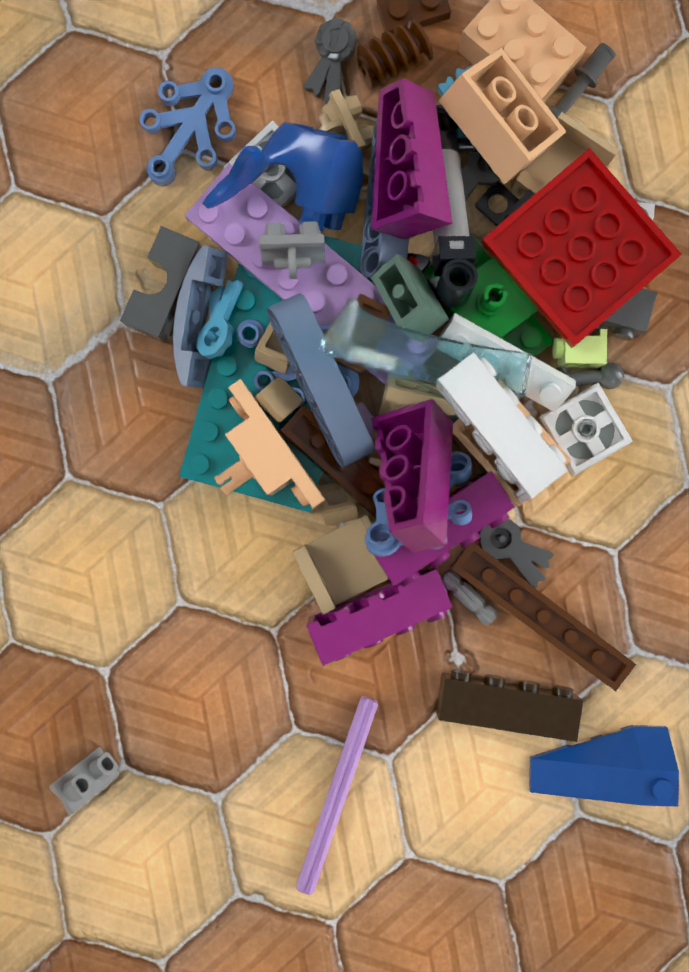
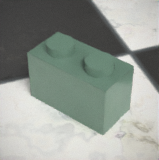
(409, 296)

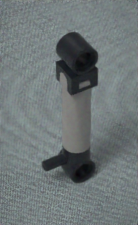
(454, 248)

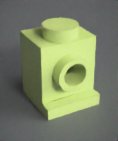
(588, 353)

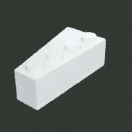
(502, 427)

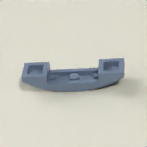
(191, 314)

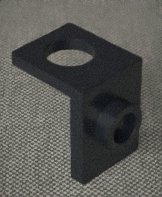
(513, 203)

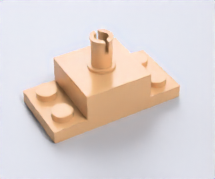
(264, 453)

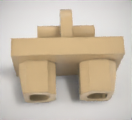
(339, 117)

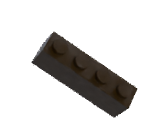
(509, 706)

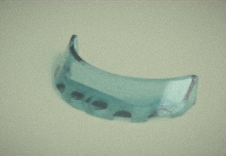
(413, 354)

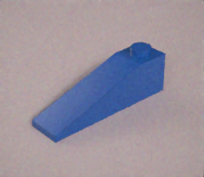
(620, 767)

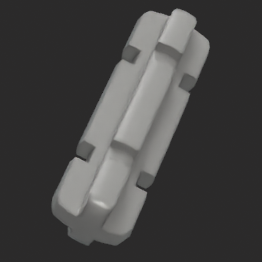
(469, 597)

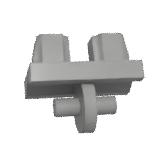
(292, 250)
(85, 780)

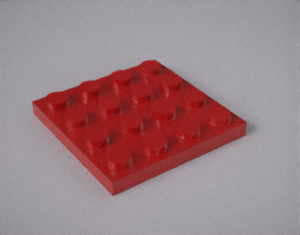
(580, 248)

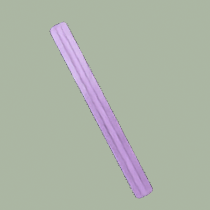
(337, 795)

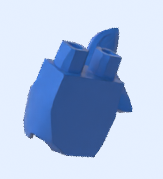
(323, 165)

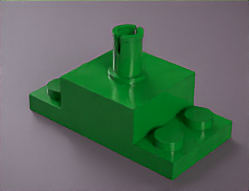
(500, 306)

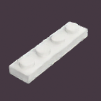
(544, 383)

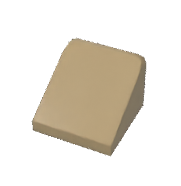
(270, 352)
(278, 399)
(338, 505)

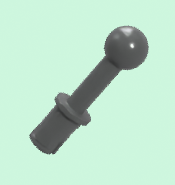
(586, 76)
(608, 376)

